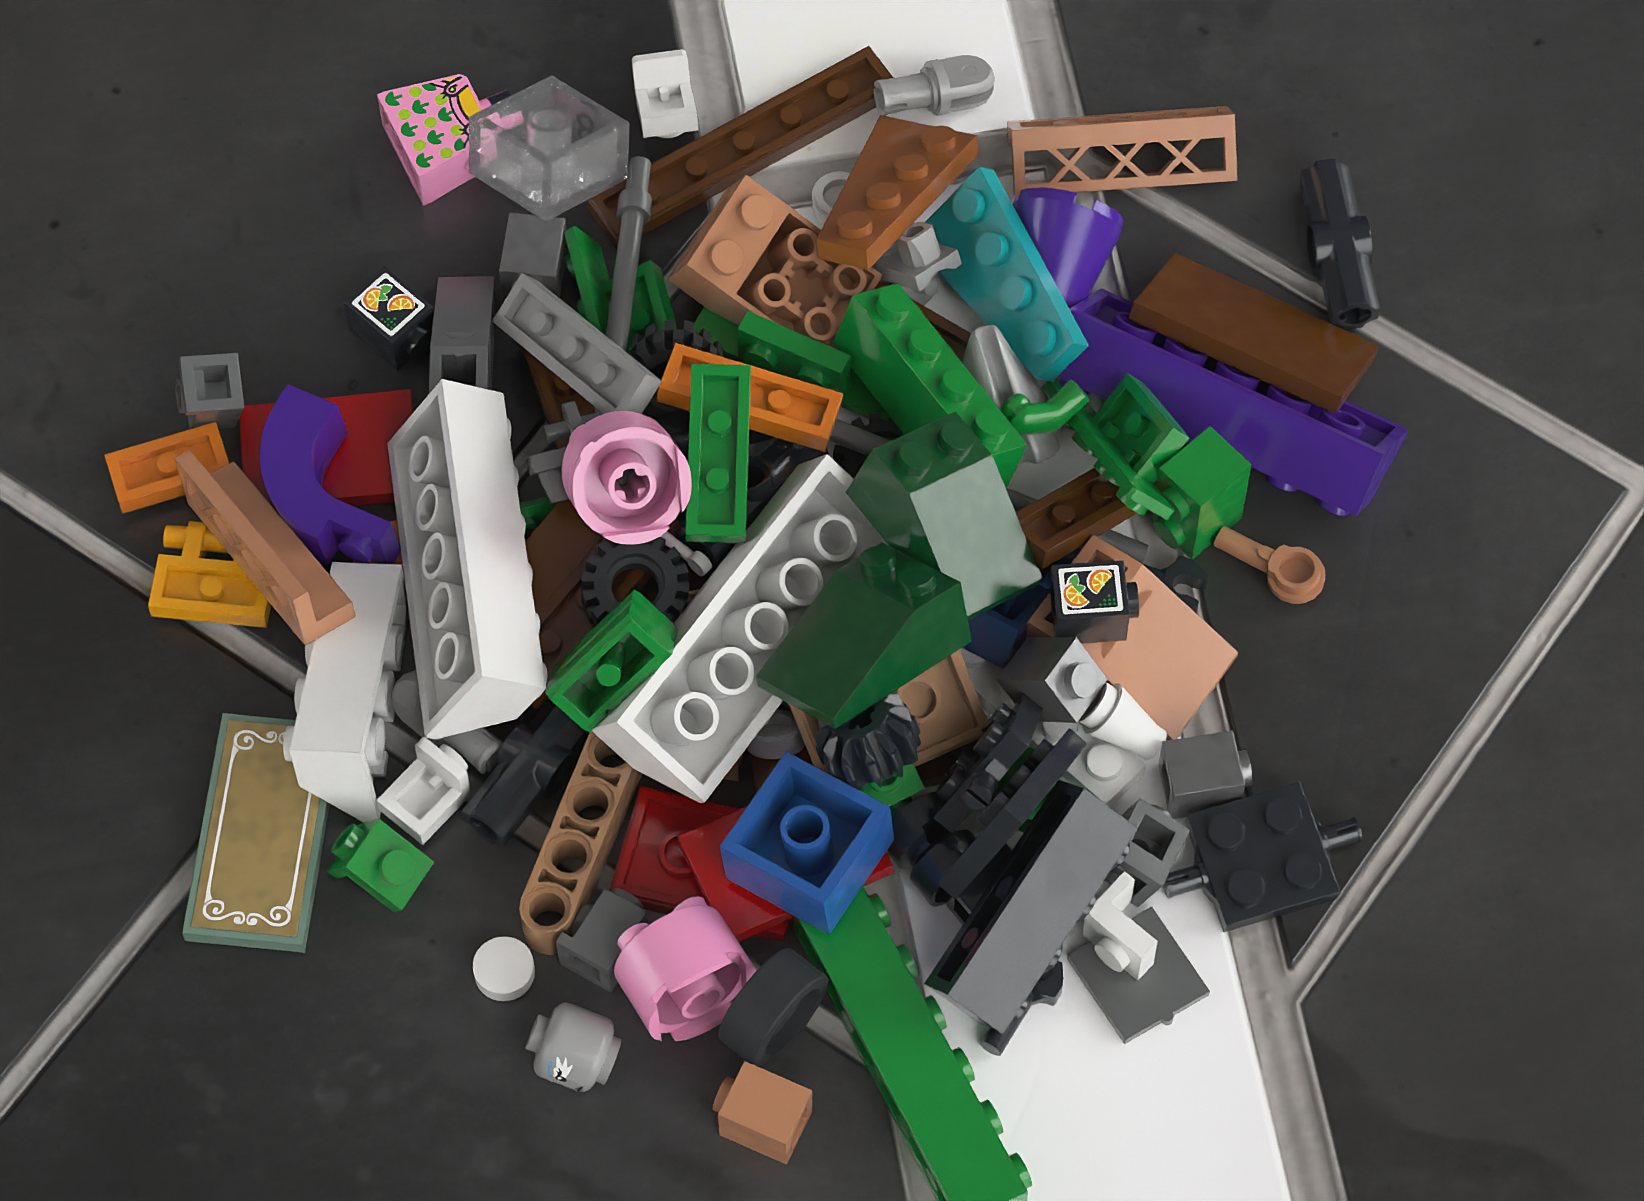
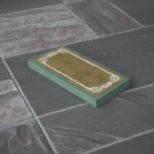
(255, 843)

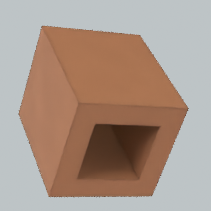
(763, 1111)

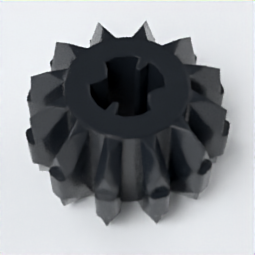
(870, 744)

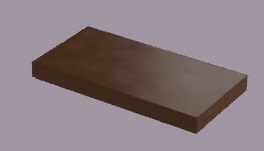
(1254, 332)

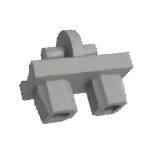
(915, 262)

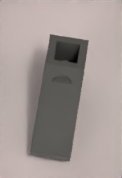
(463, 332)

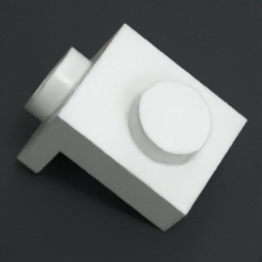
(664, 94)
(427, 791)
(1115, 936)

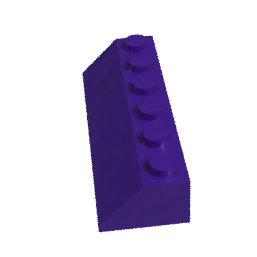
(1287, 438)

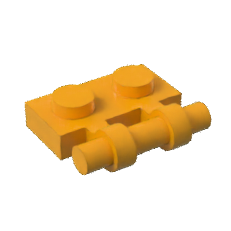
(201, 587)

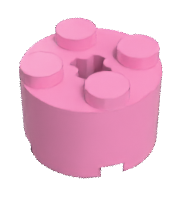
(654, 493)
(682, 970)

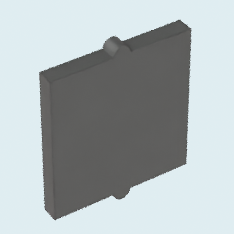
(1153, 999)

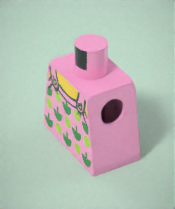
(432, 131)

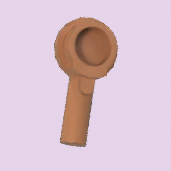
(1292, 572)

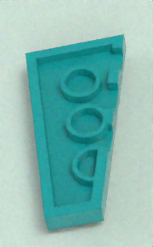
(1006, 276)

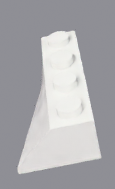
(349, 692)

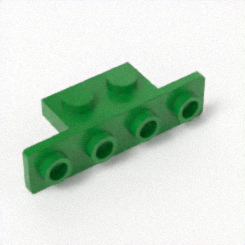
(589, 269)
(790, 354)
(1131, 441)

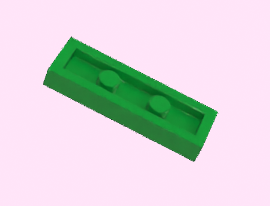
(718, 453)

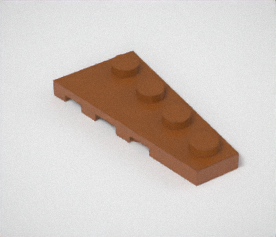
(891, 187)

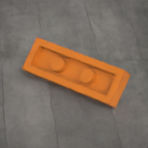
(777, 402)

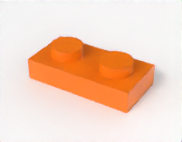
(149, 472)

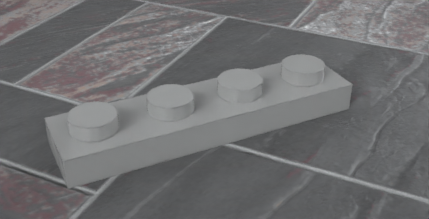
(575, 349)

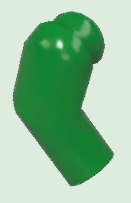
(1044, 416)

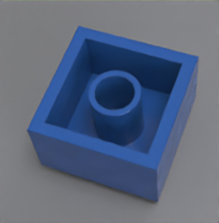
(807, 842)

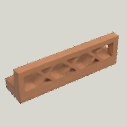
(1121, 129)
(265, 548)

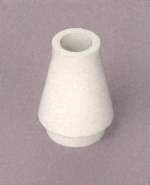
(1122, 722)

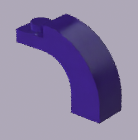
(294, 457)

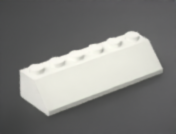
(465, 561)
(705, 699)

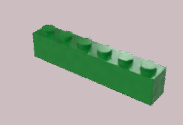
(910, 1058)

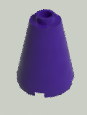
(1069, 237)

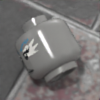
(573, 1047)

